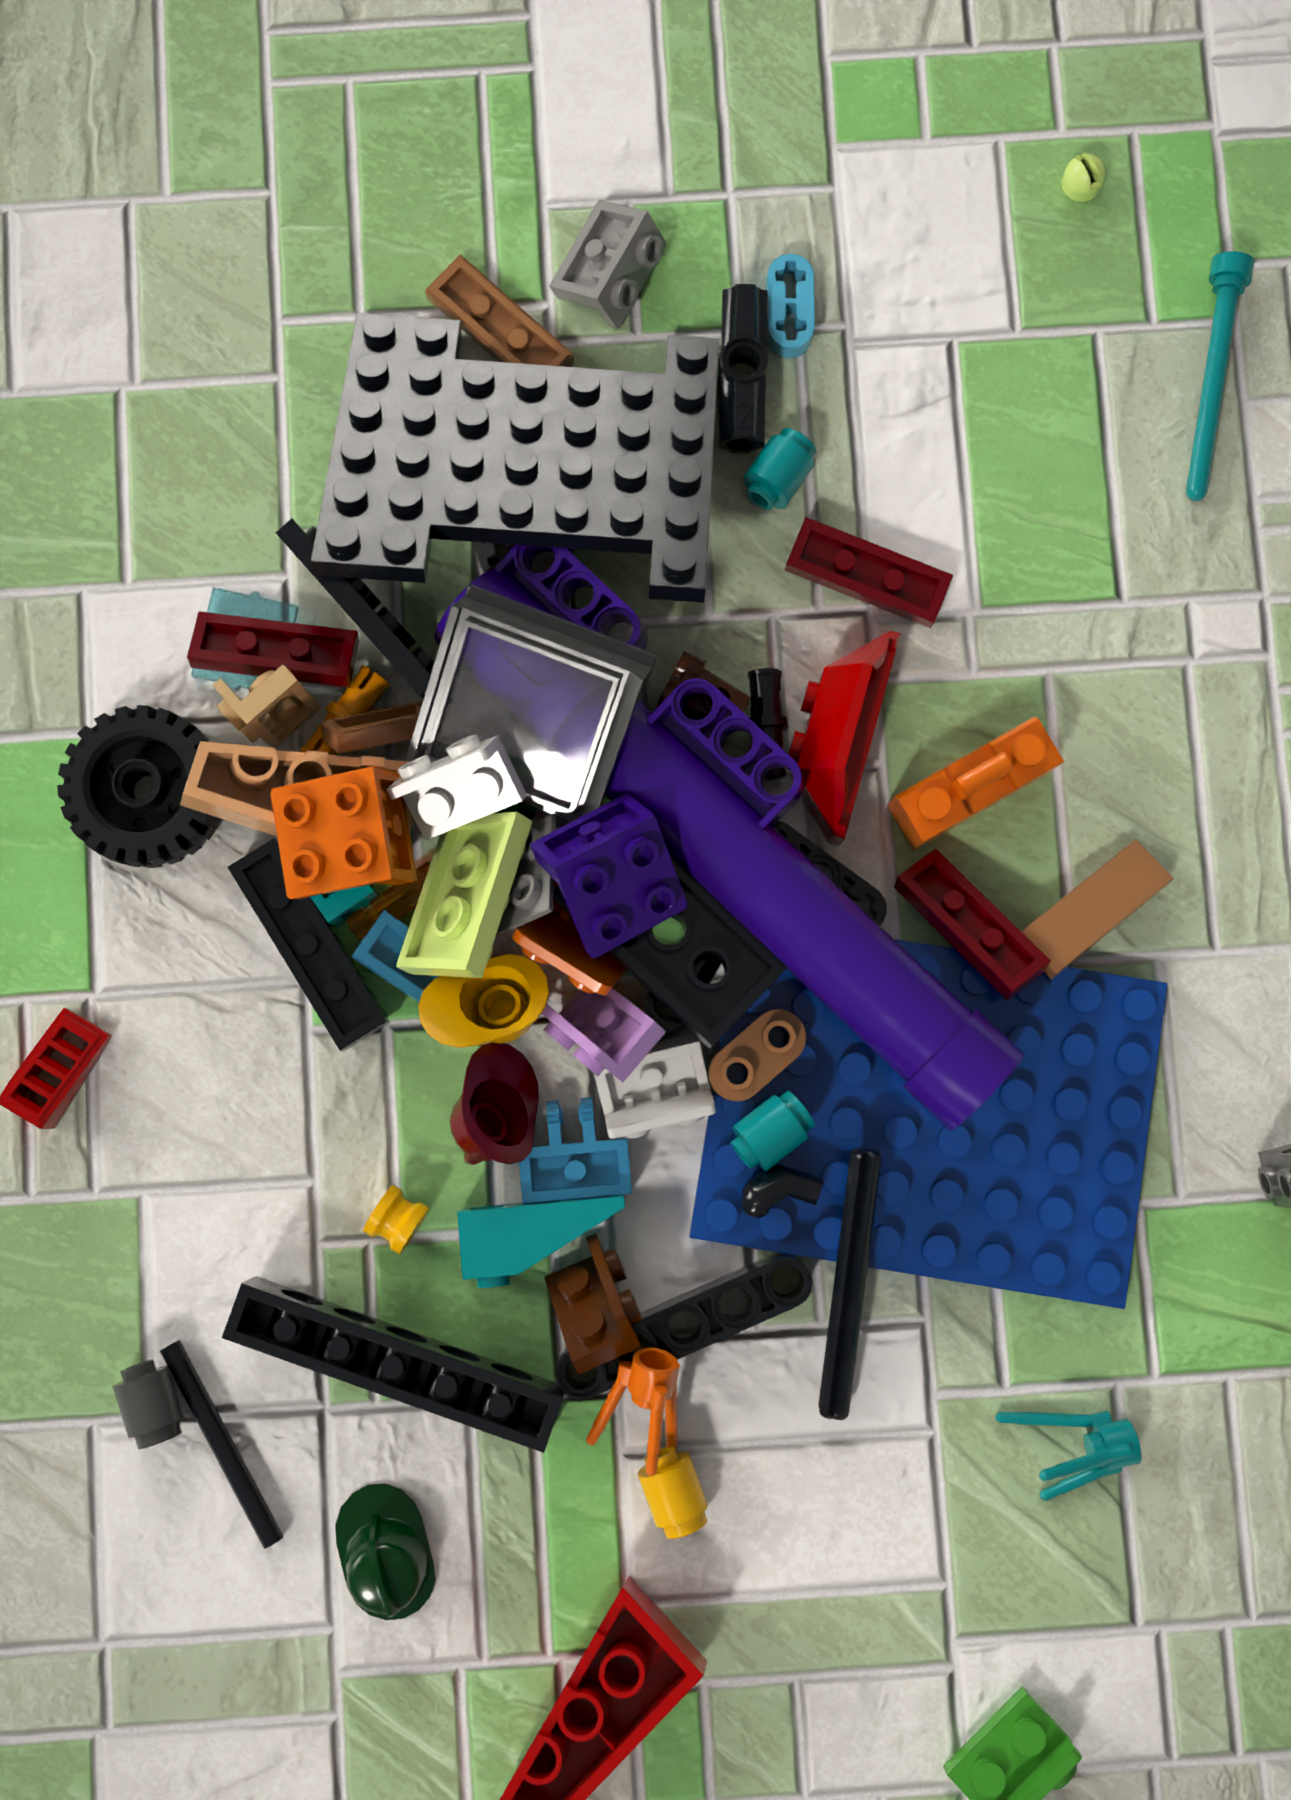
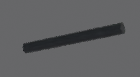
(222, 1444)

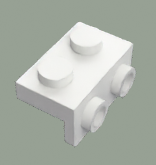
(661, 1091)

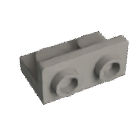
(610, 261)

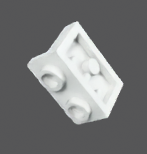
(459, 787)

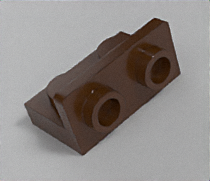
(593, 1310)

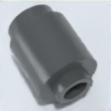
(148, 1404)

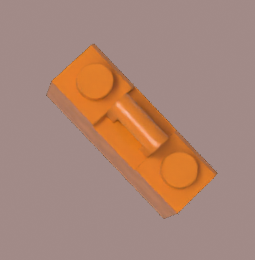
(974, 783)

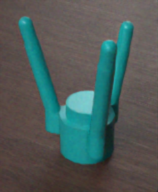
(1107, 1447)

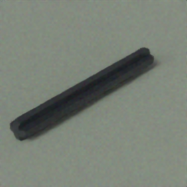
(849, 1283)

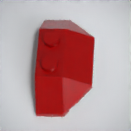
(840, 732)

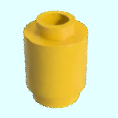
(674, 1494)

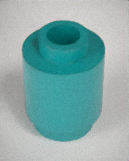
(779, 469)
(772, 1131)

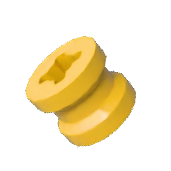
(396, 1219)

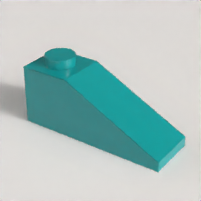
(515, 1236)

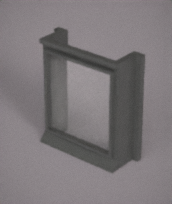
(543, 687)

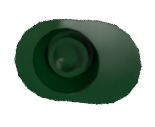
(384, 1552)

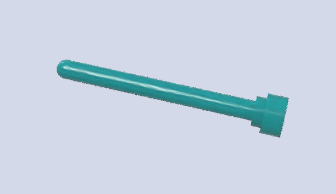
(1229, 276)

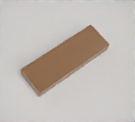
(494, 318)
(1097, 906)

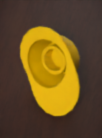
(487, 1008)

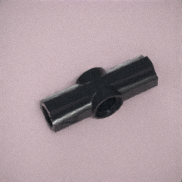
(743, 342)

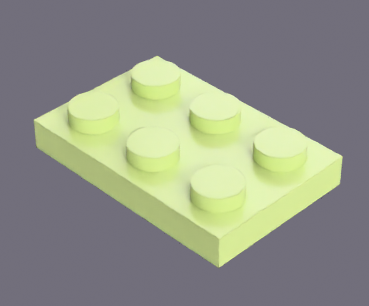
(465, 897)

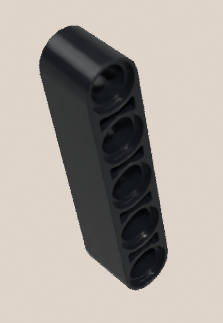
(713, 1325)

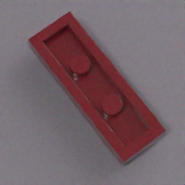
(868, 572)
(264, 645)
(971, 924)

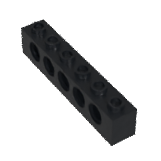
(394, 1362)

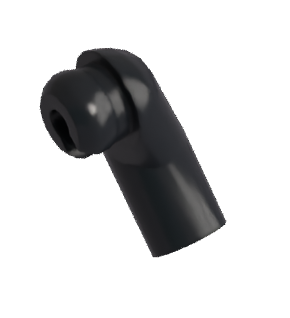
(775, 1185)

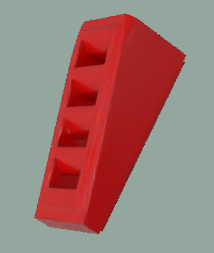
(27, 1075)

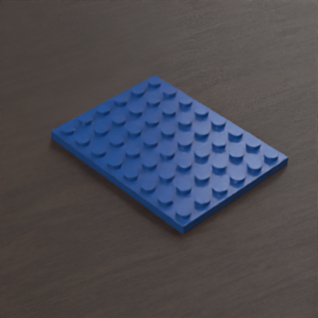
(1016, 1197)

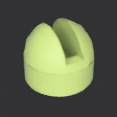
(1076, 179)

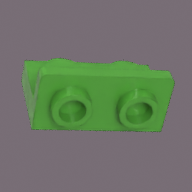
(1015, 1754)

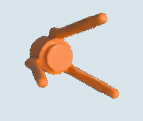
(653, 1386)

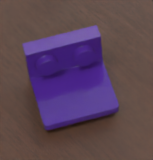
(612, 873)

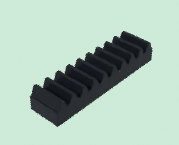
(310, 949)

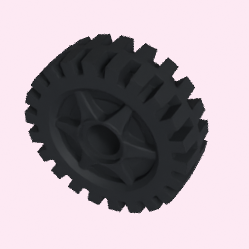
(103, 779)

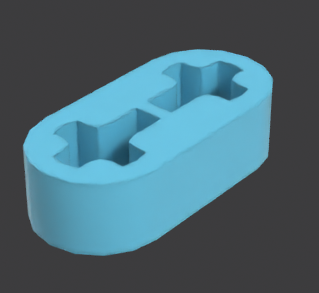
(801, 305)

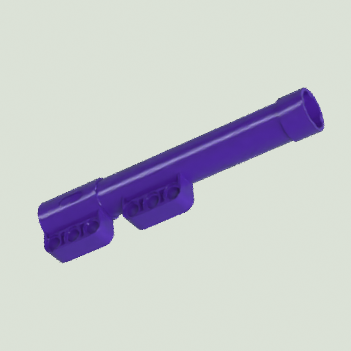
(725, 837)

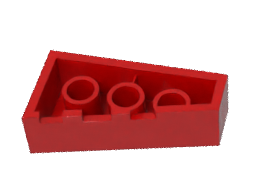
(611, 1702)

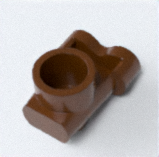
(698, 706)

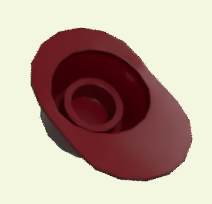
(496, 1106)

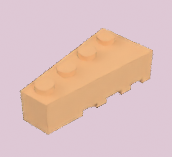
(238, 779)

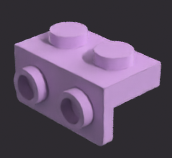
(607, 1029)

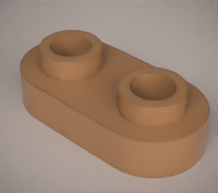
(757, 1055)

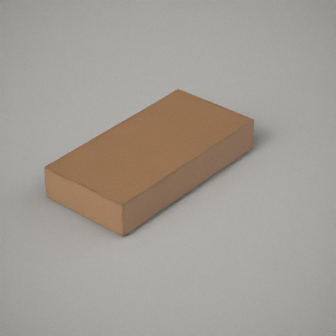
(371, 728)

